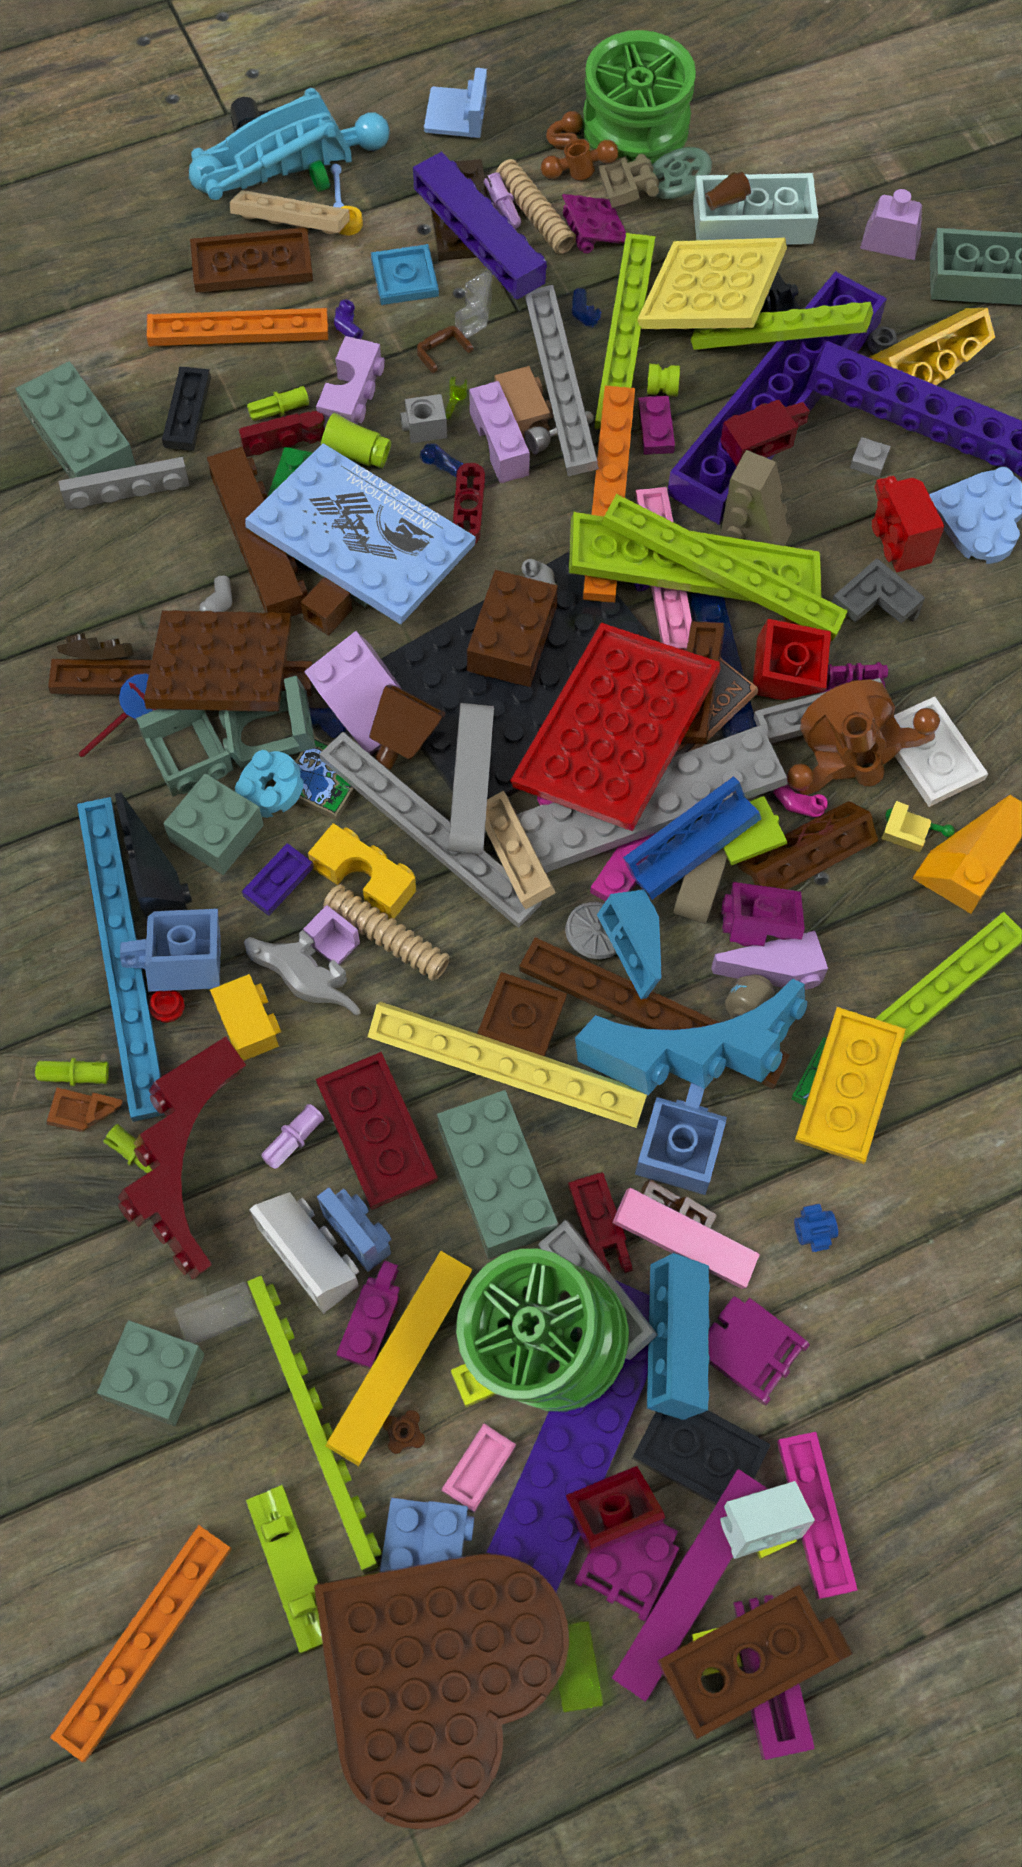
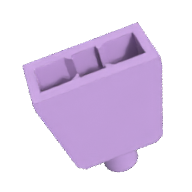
(894, 226)

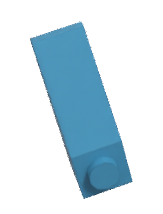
(635, 935)

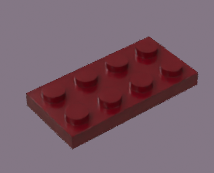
(376, 1130)

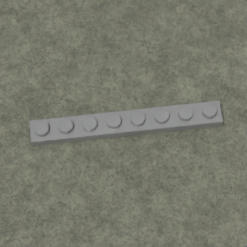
(561, 381)
(423, 825)

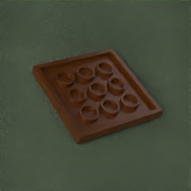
(218, 661)

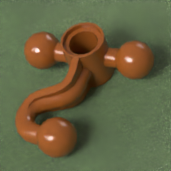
(578, 156)

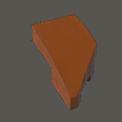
(80, 1111)

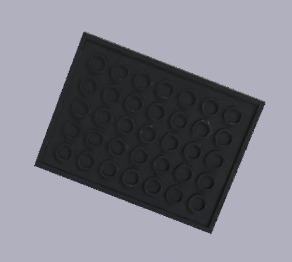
(437, 673)

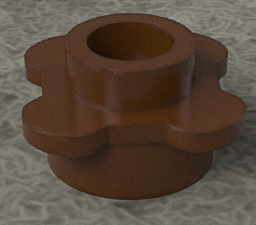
(413, 1438)

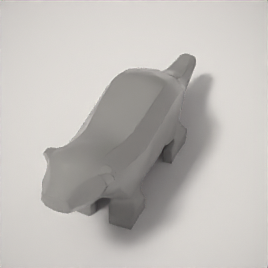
(301, 971)

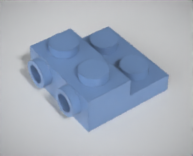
(349, 1221)
(424, 1532)

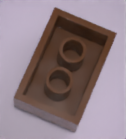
(512, 628)

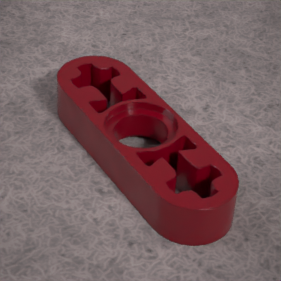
(464, 493)

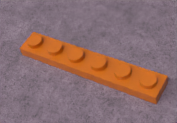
(237, 327)
(140, 1644)

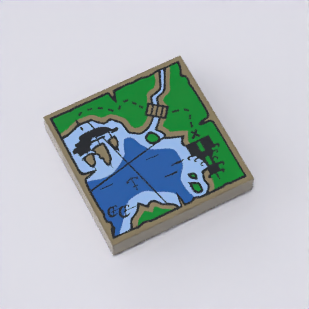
(322, 787)

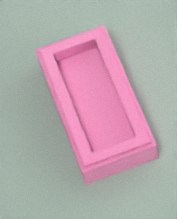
(478, 1468)

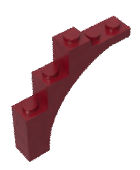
(162, 1148)

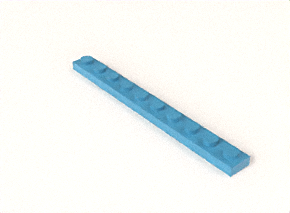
(115, 926)

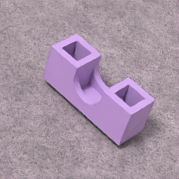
(358, 364)
(496, 421)

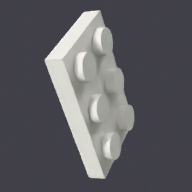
(943, 764)

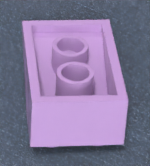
(352, 684)

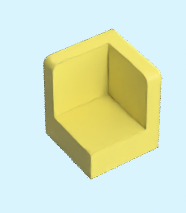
(906, 828)

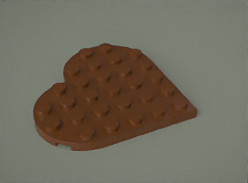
(430, 1671)

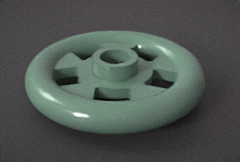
(680, 171)

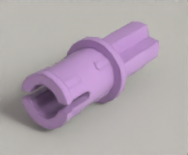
(502, 199)
(292, 1136)

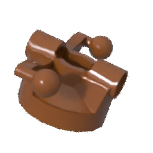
(854, 728)

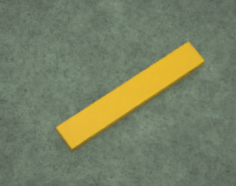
(398, 1359)

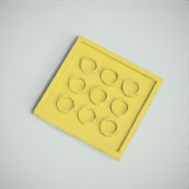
(713, 284)

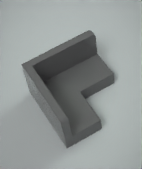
(879, 586)

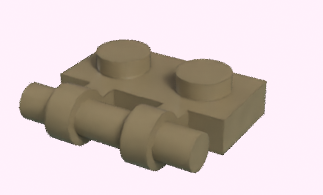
(621, 182)

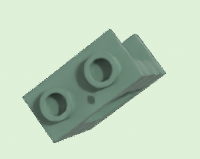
(293, 700)
(164, 722)

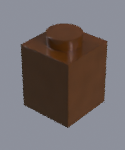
(326, 606)

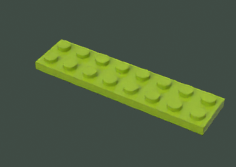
(610, 555)

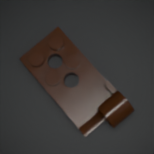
(789, 1650)

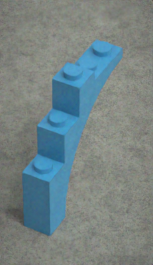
(694, 1054)

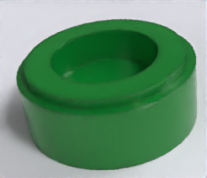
(319, 176)

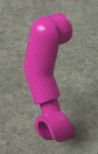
(802, 804)

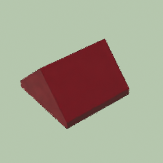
(614, 1509)

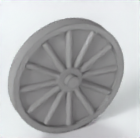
(587, 933)

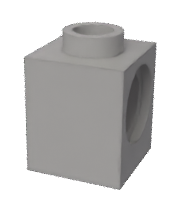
(424, 418)

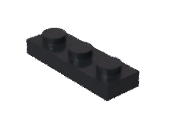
(186, 408)

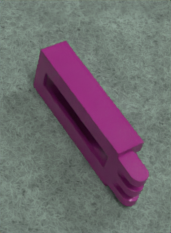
(781, 1721)

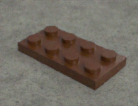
(251, 260)

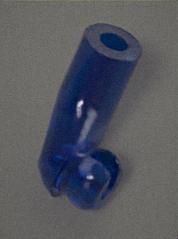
(437, 456)
(327, 720)

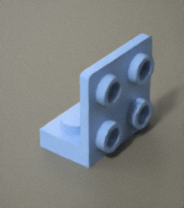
(458, 110)

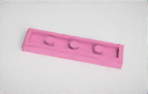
(685, 1237)

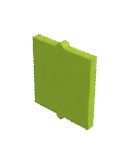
(759, 838)

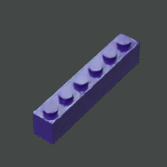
(479, 225)

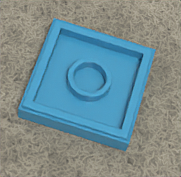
(404, 274)

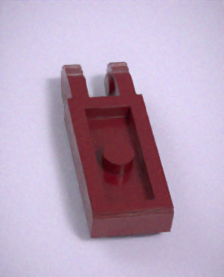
(282, 432)
(596, 1214)

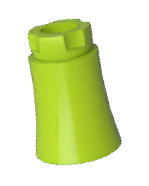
(356, 441)

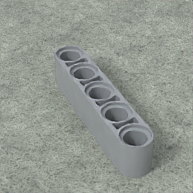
(471, 779)

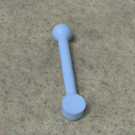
(336, 170)

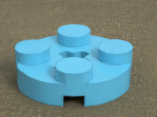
(263, 768)

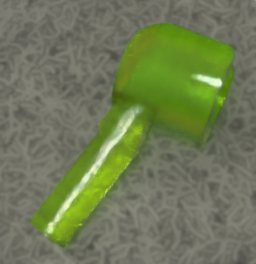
(456, 393)

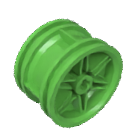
(639, 94)
(491, 1344)

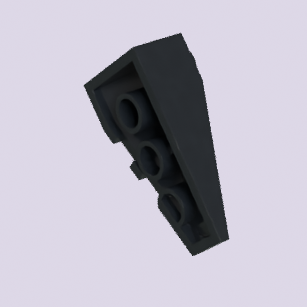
(152, 873)

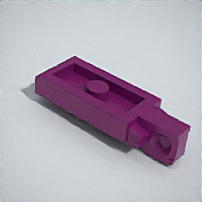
(371, 1318)

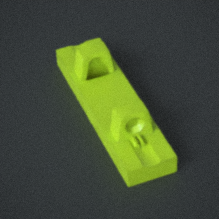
(288, 1564)

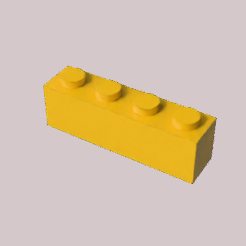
(941, 347)

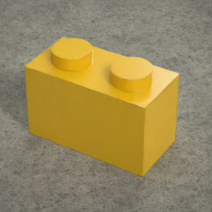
(245, 1018)

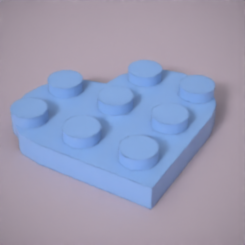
(982, 514)

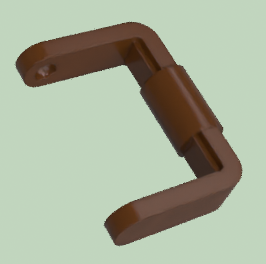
(437, 339)

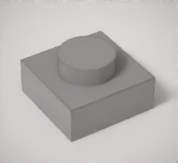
(870, 457)

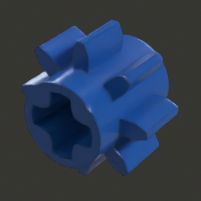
(816, 1227)

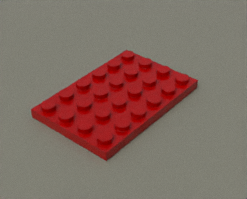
(616, 726)

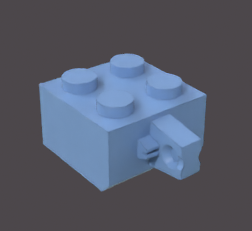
(179, 950)
(681, 1143)

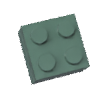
(214, 824)
(151, 1373)

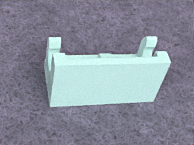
(766, 1519)

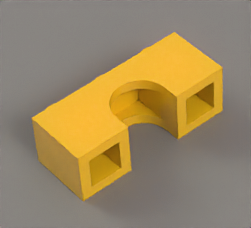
(342, 853)

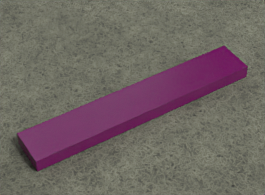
(682, 1596)

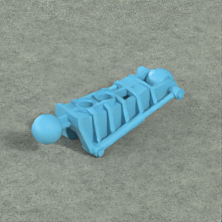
(284, 144)

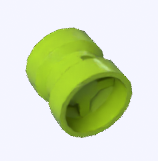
(664, 380)

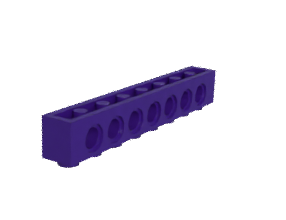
(918, 406)

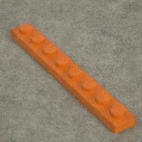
(611, 471)

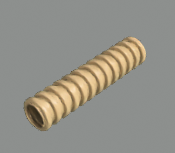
(536, 207)
(388, 933)

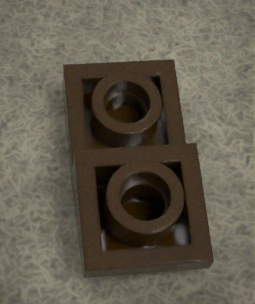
(88, 648)

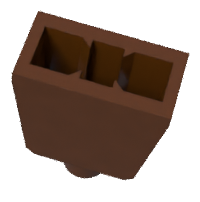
(402, 724)

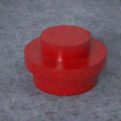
(166, 1005)

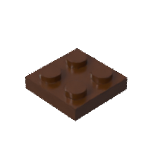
(522, 1014)

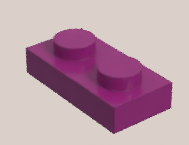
(656, 425)

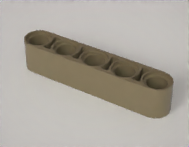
(701, 888)

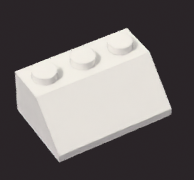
(306, 1249)

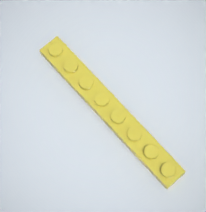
(507, 1064)

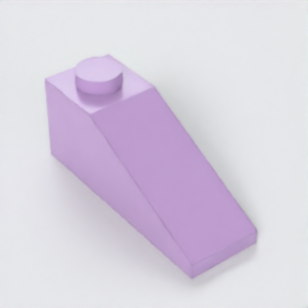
(776, 961)

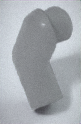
(538, 571)
(221, 599)

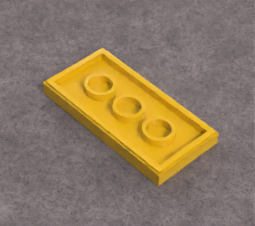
(850, 1085)

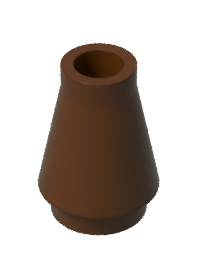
(729, 191)

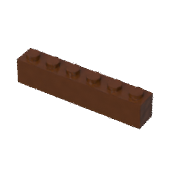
(268, 565)

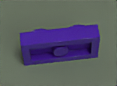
(277, 879)

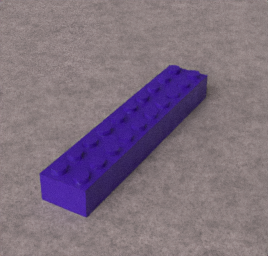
(705, 470)

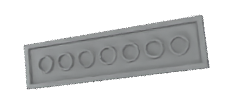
(568, 836)

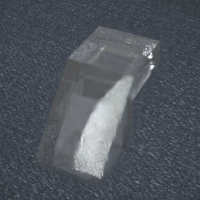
(478, 301)

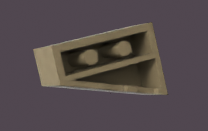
(755, 503)

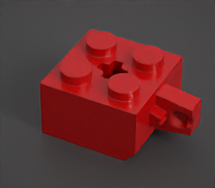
(906, 522)

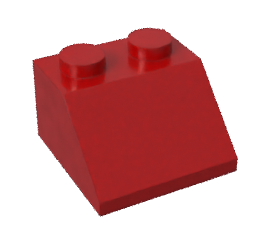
(791, 660)

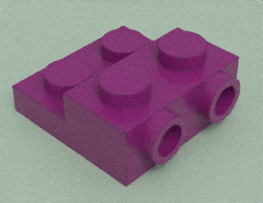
(761, 911)

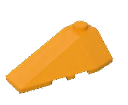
(973, 856)

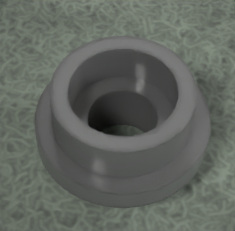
(881, 339)

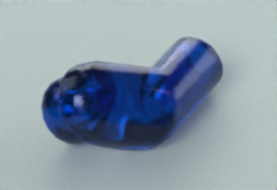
(581, 312)

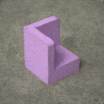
(332, 935)

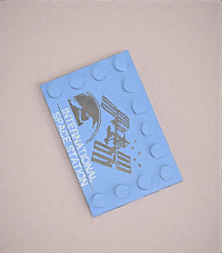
(361, 533)

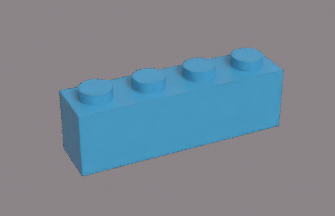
(680, 1351)

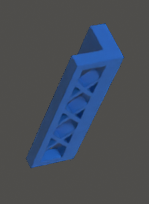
(693, 841)

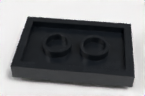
(700, 1452)

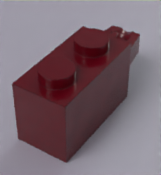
(763, 430)

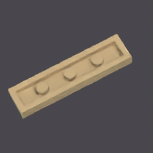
(289, 211)
(516, 852)

